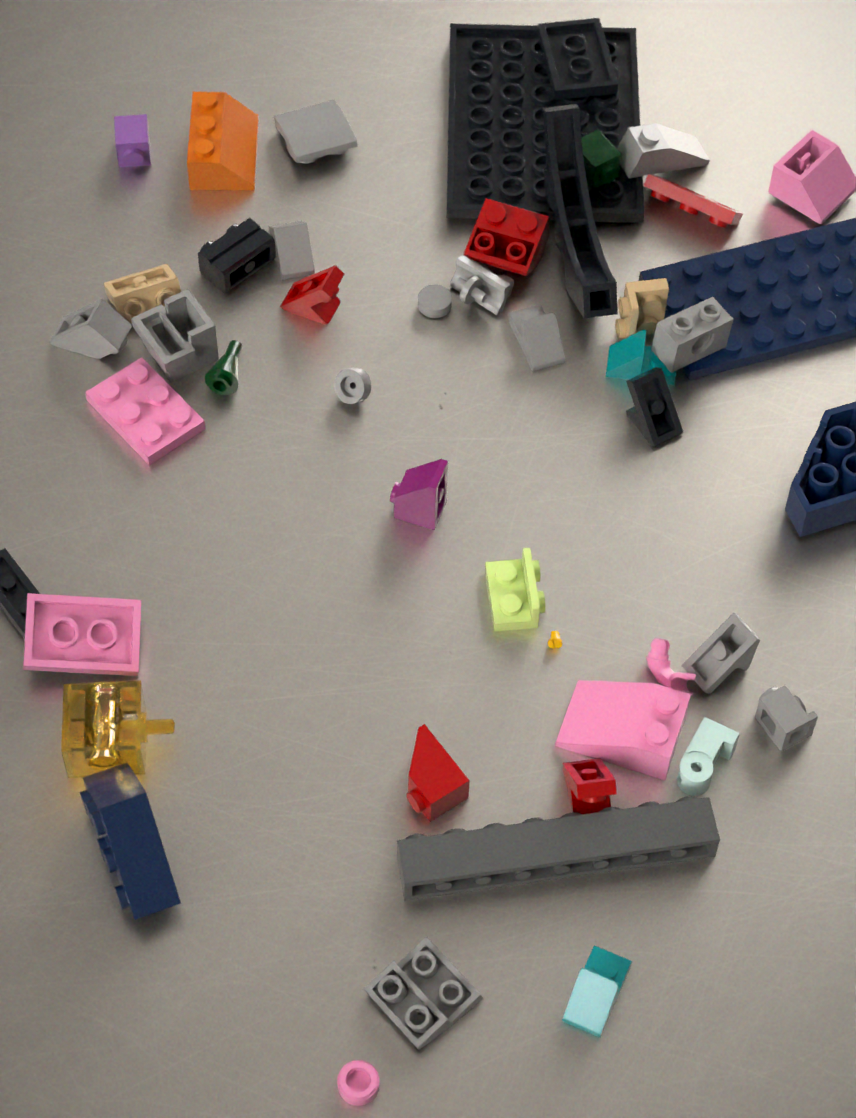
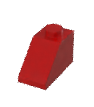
(434, 778)

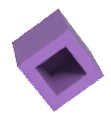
(132, 140)

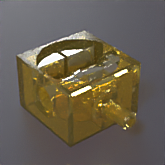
(106, 727)

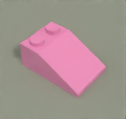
(625, 724)

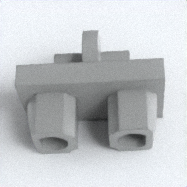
(480, 285)

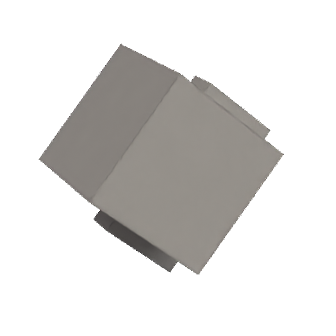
(178, 336)

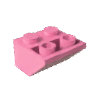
(813, 177)

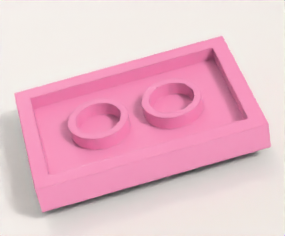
(145, 411)
(82, 634)

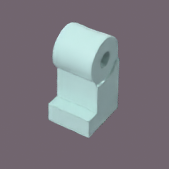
(702, 754)

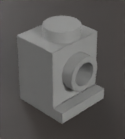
(784, 717)

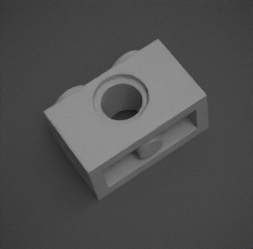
(691, 334)

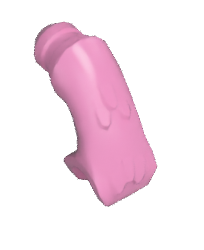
(660, 667)

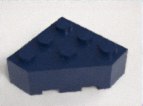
(826, 481)
(129, 840)

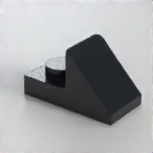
(653, 407)

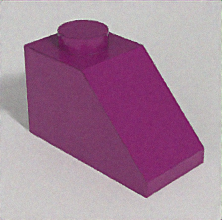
(421, 494)

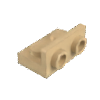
(142, 290)
(641, 307)

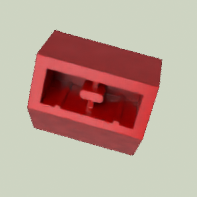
(508, 237)

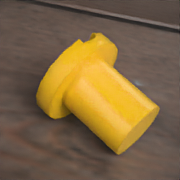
(555, 640)

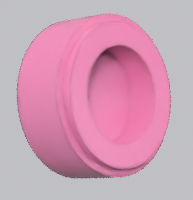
(358, 1082)

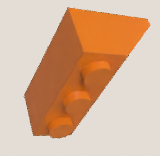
(221, 143)

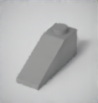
(659, 150)

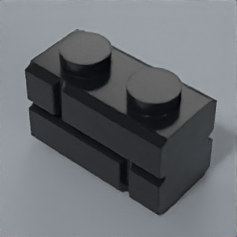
(236, 255)

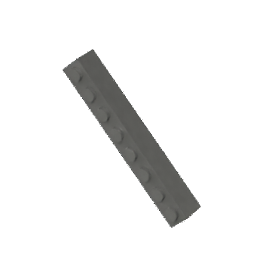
(557, 847)

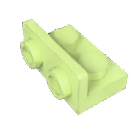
(514, 592)

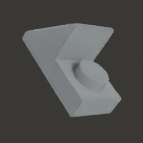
(538, 336)
(723, 652)

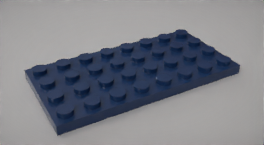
(779, 292)

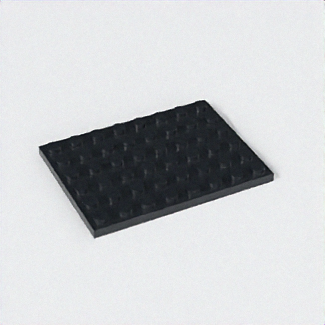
(499, 121)

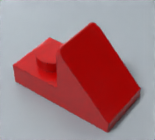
(315, 296)
(589, 785)

